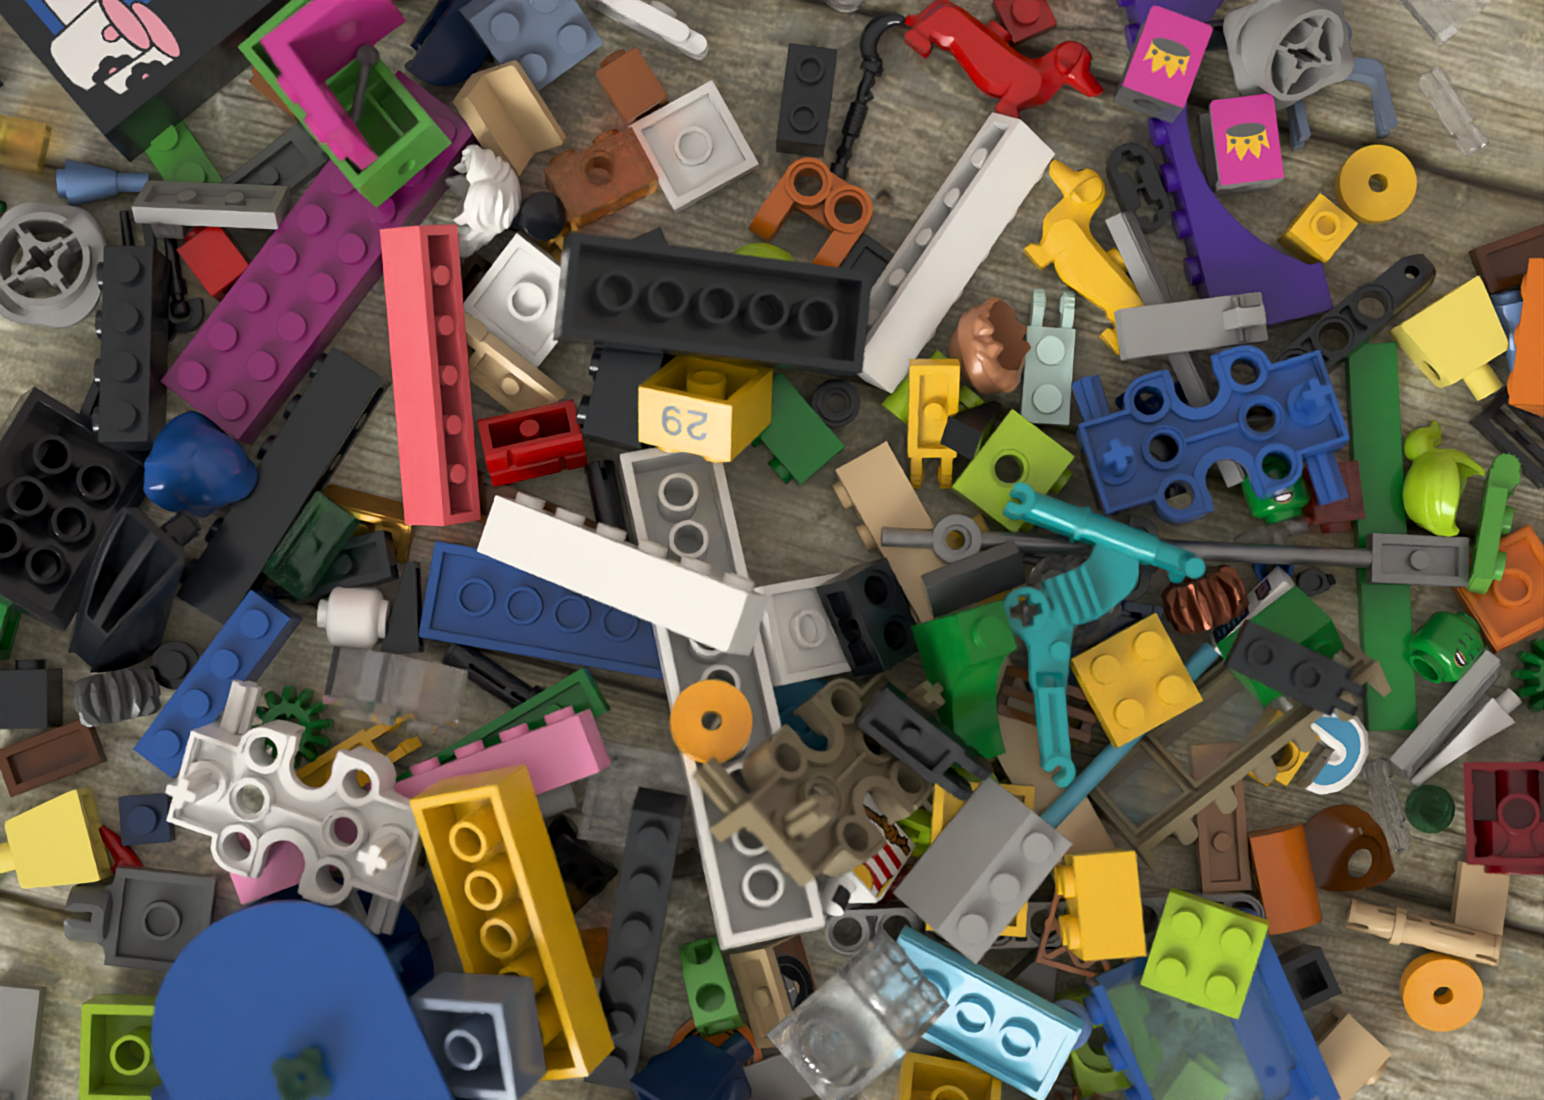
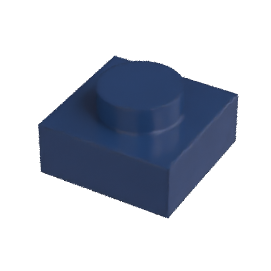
(145, 818)

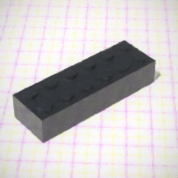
(712, 305)

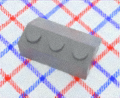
(982, 869)

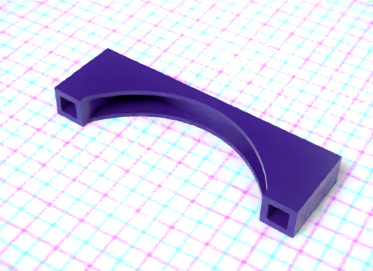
(1220, 251)

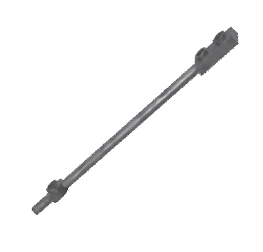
(1387, 557)

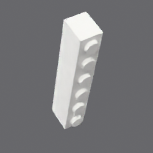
(949, 245)
(625, 575)

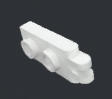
(656, 23)

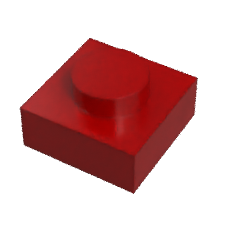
(1024, 18)

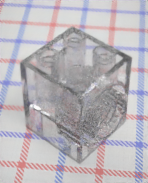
(859, 1020)

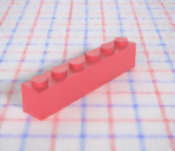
(430, 374)

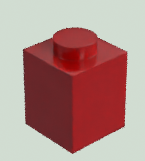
(214, 258)

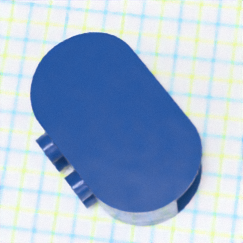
(292, 980)

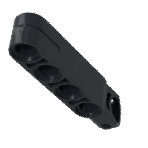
(1390, 288)

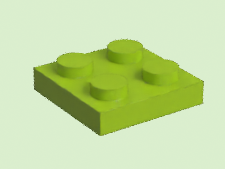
(1204, 953)

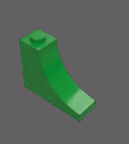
(965, 657)

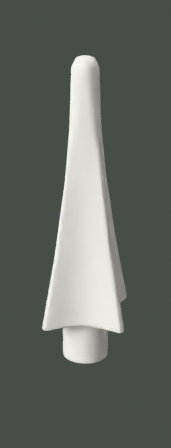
(1483, 722)

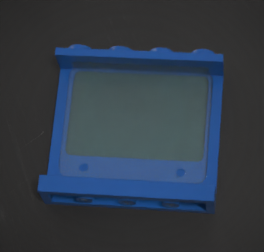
(1198, 1054)

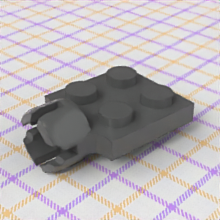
(142, 915)

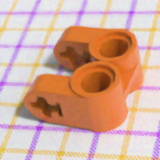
(819, 207)

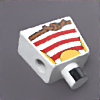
(872, 878)

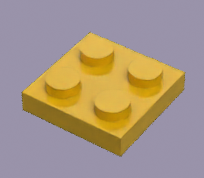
(1134, 680)

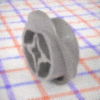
(1287, 48)
(74, 300)

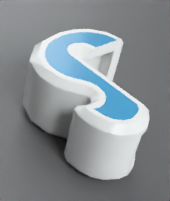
(1342, 757)

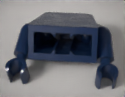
(697, 1071)

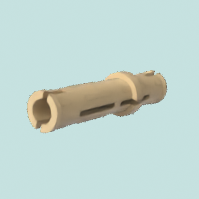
(1433, 934)

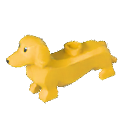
(1076, 254)

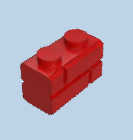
(532, 442)

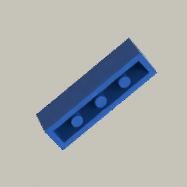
(237, 652)

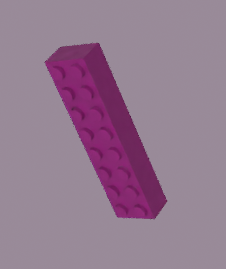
(304, 287)

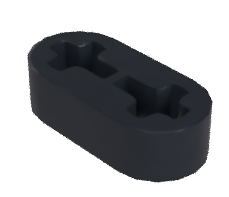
(1148, 183)

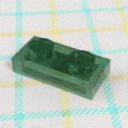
(311, 545)

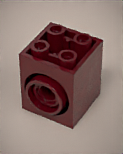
(1505, 816)

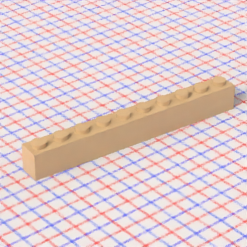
(886, 499)

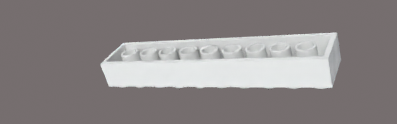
(689, 509)

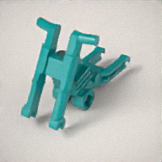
(1076, 599)

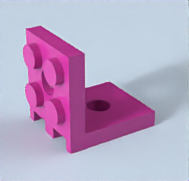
(317, 46)

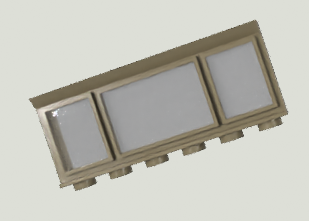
(1207, 751)

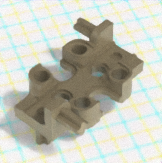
(819, 831)

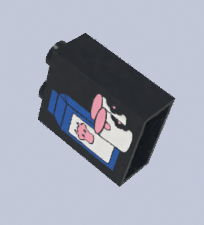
(139, 60)

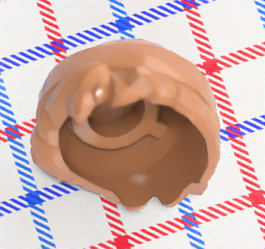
(990, 347)

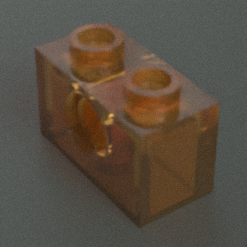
(588, 202)

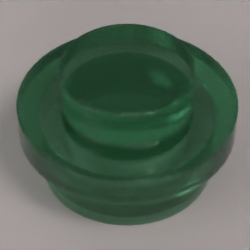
(1429, 808)

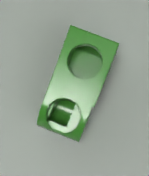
(709, 987)

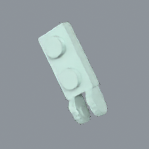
(1049, 363)

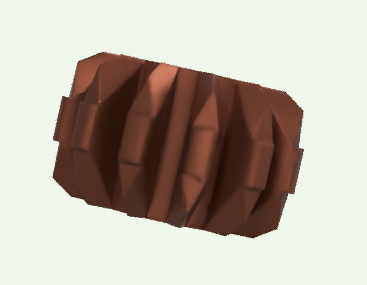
(1205, 600)

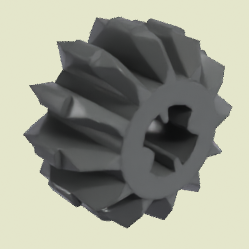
(116, 696)

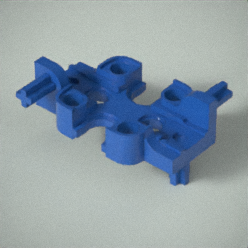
(1304, 430)

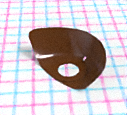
(1333, 840)

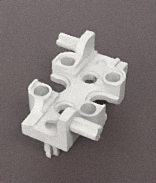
(231, 755)

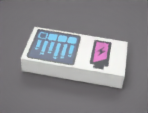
(1264, 594)

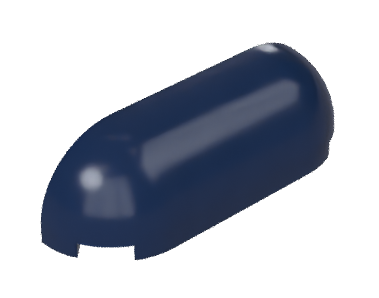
(446, 46)

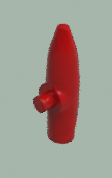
(122, 854)

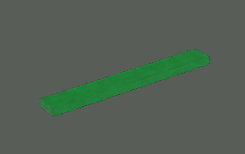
(1382, 608)

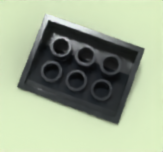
(56, 505)

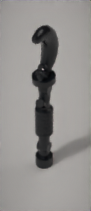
(872, 67)

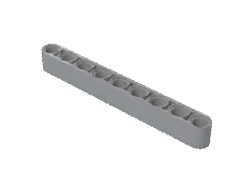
(873, 917)

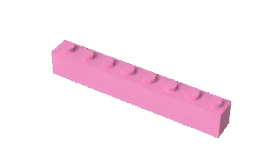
(553, 755)

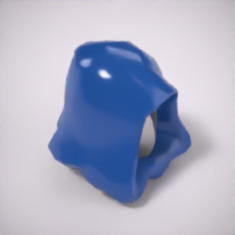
(197, 467)

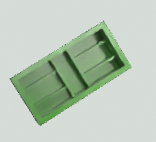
(389, 120)

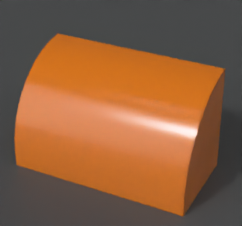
(1284, 877)

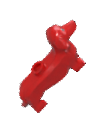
(994, 64)

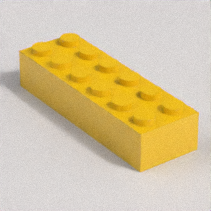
(512, 906)

